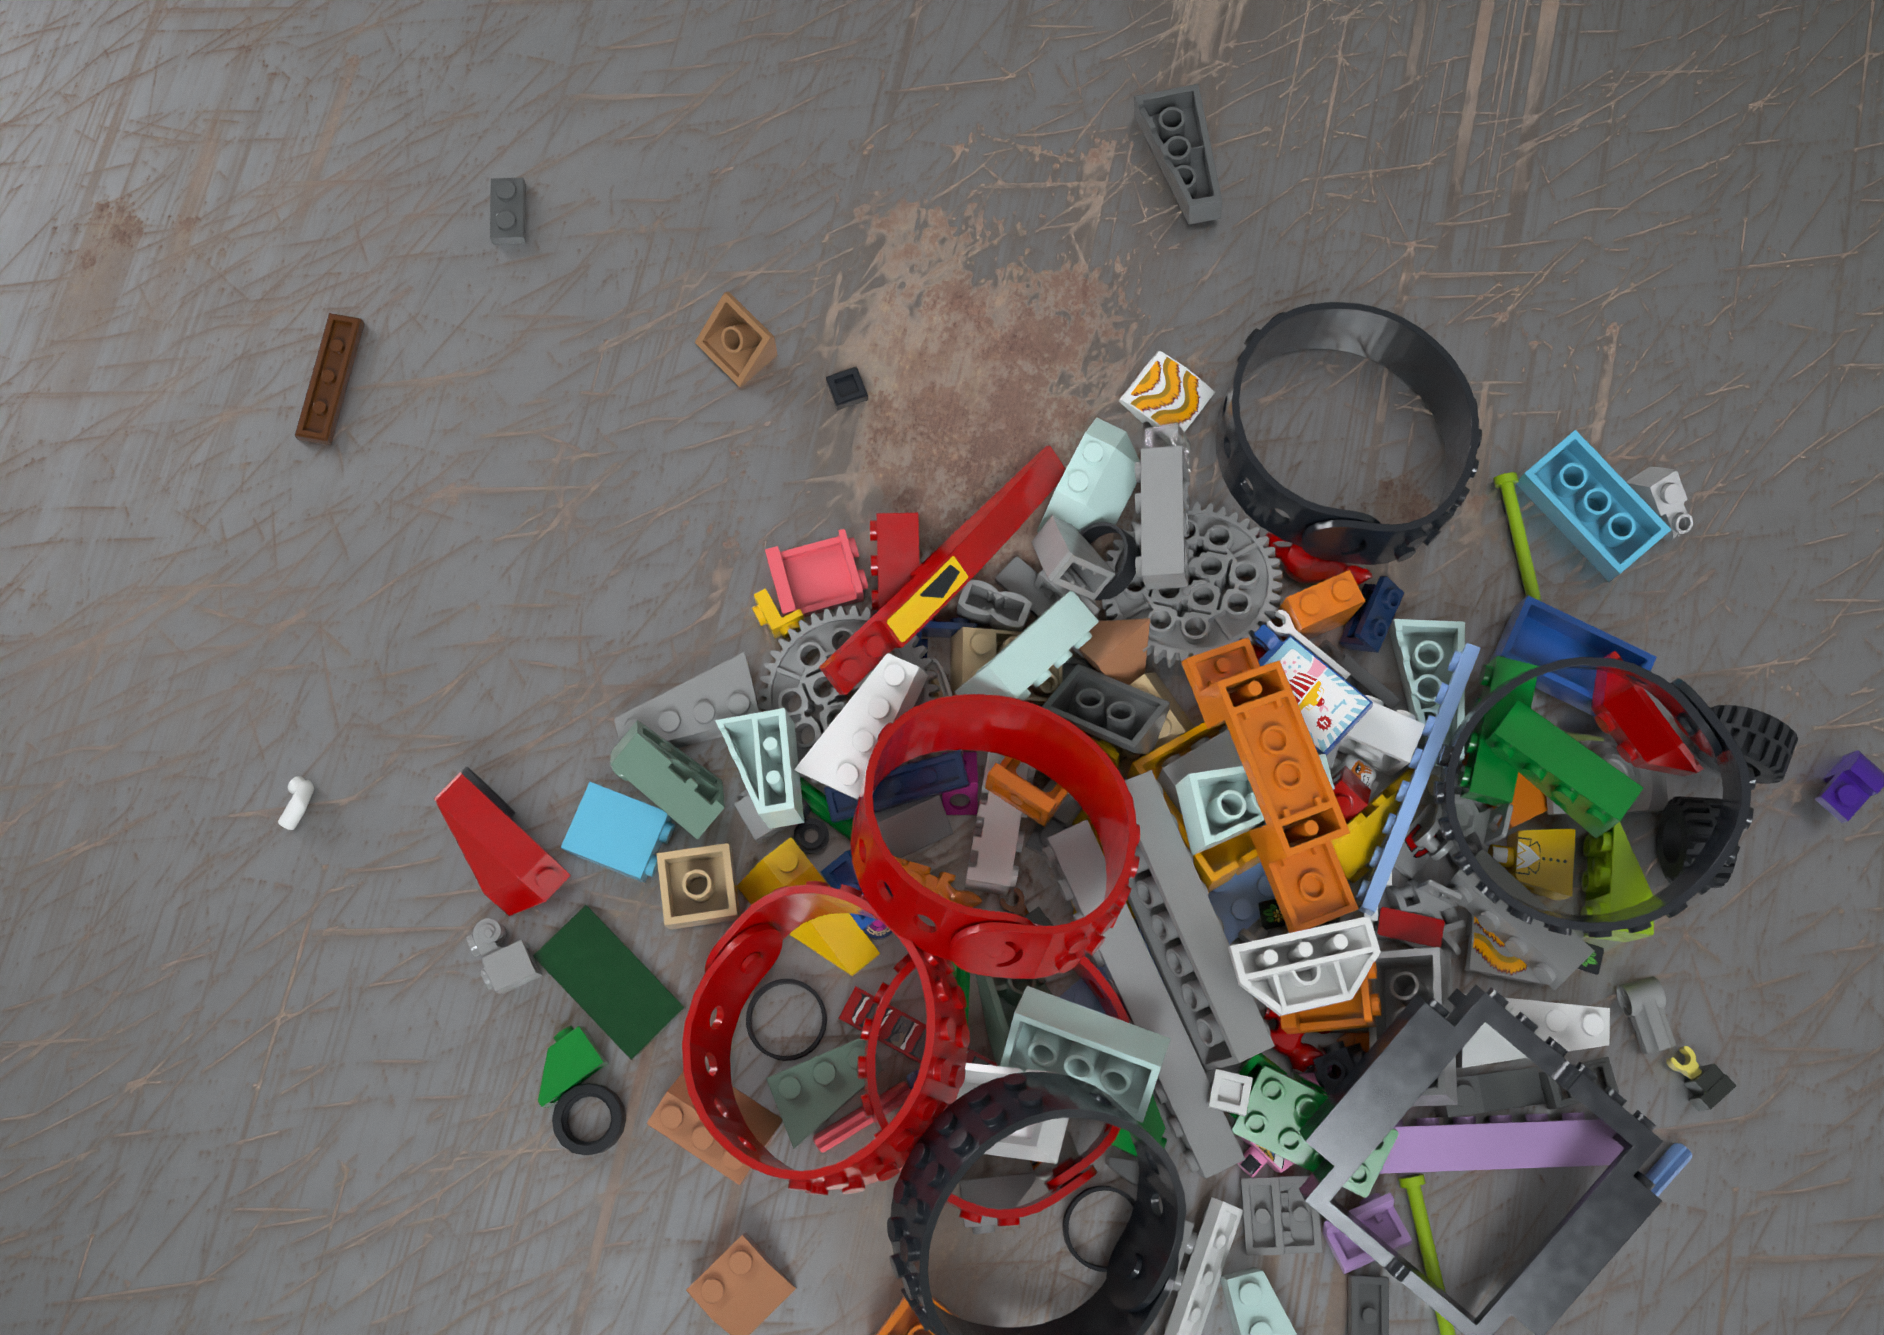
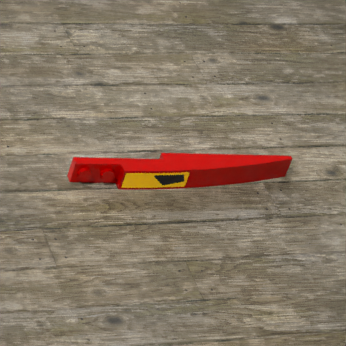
(944, 572)

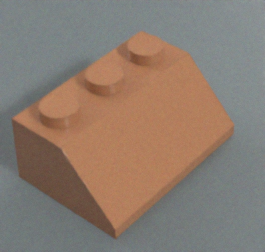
(679, 1122)

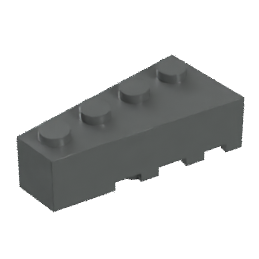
(1181, 144)

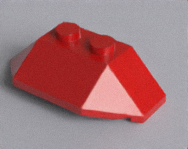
(1639, 726)

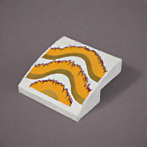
(1166, 393)

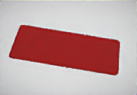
(1410, 927)

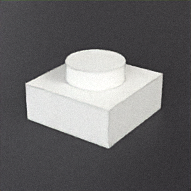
(1230, 1092)

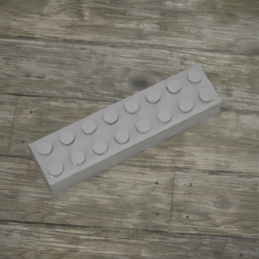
(1189, 938)

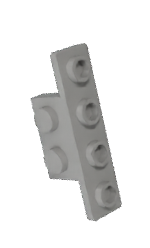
(1037, 588)

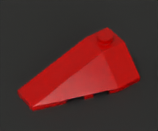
(502, 856)

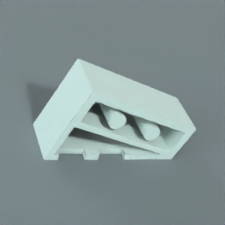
(766, 758)

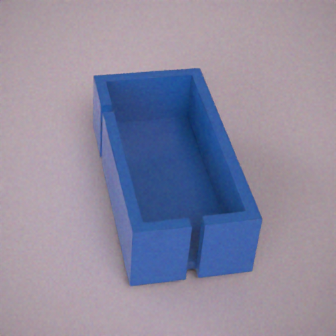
(1545, 635)

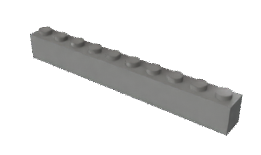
(1147, 1004)

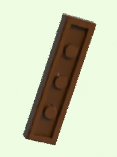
(329, 379)

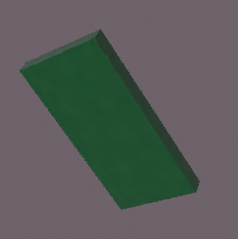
(609, 982)

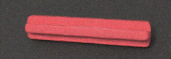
(857, 1121)

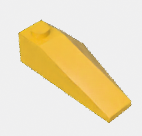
(1366, 830)

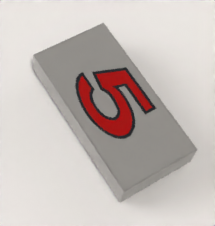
(1411, 857)

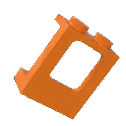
(1021, 794)

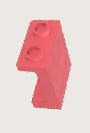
(817, 575)

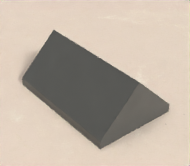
(1110, 709)

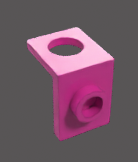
(971, 791)

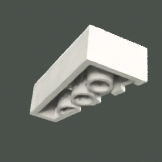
(1568, 1024)

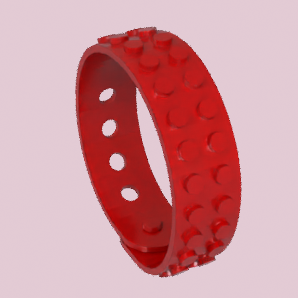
(978, 938)
(730, 977)

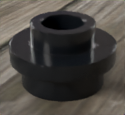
(811, 824)

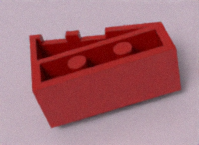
(896, 553)

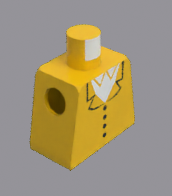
(1540, 860)

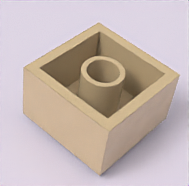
(698, 886)

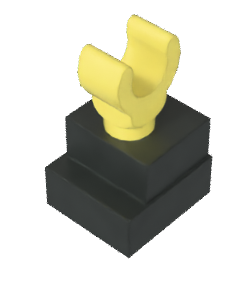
(1706, 1083)

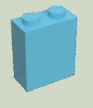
(618, 832)

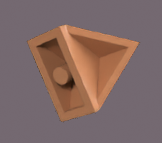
(1118, 648)

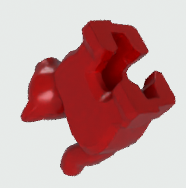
(1290, 1045)

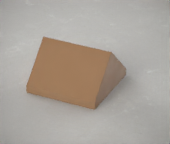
(736, 340)

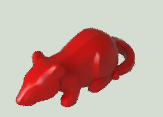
(1309, 569)

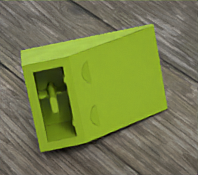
(1613, 880)

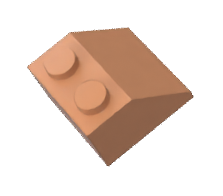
(741, 1287)

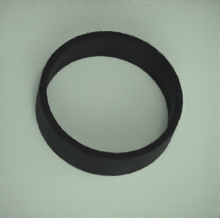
(1127, 570)
(755, 998)
(1071, 1206)

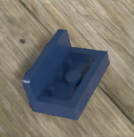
(1372, 620)

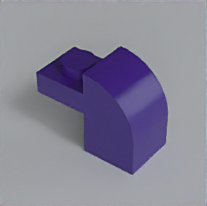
(1850, 785)

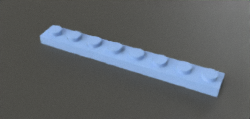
(1411, 792)

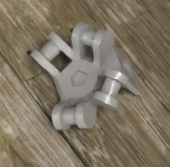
(1475, 821)
(1428, 904)

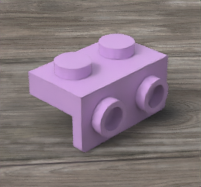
(1381, 1218)

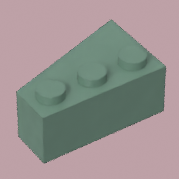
(669, 778)
(818, 1089)

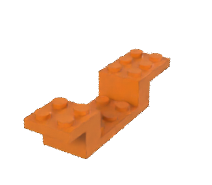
(1284, 777)

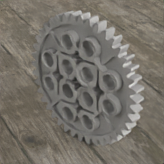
(1241, 556)
(794, 676)

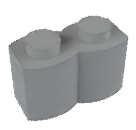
(988, 606)

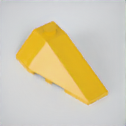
(830, 935)

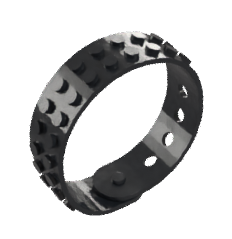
(1401, 348)
(1695, 721)
(1144, 1257)

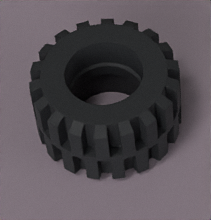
(1761, 738)
(1683, 834)

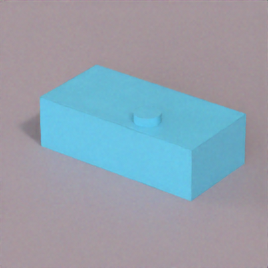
(1592, 506)

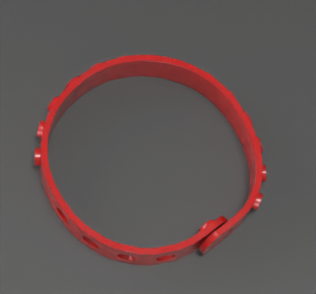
(1066, 1175)

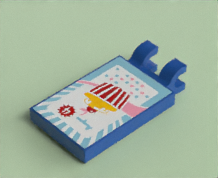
(1324, 697)

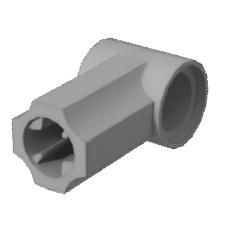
(1644, 1004)

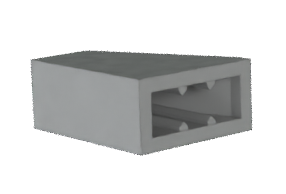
(1071, 559)

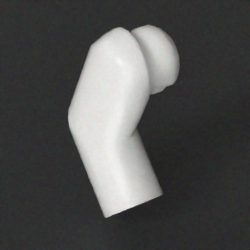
(298, 804)

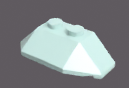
(1096, 479)

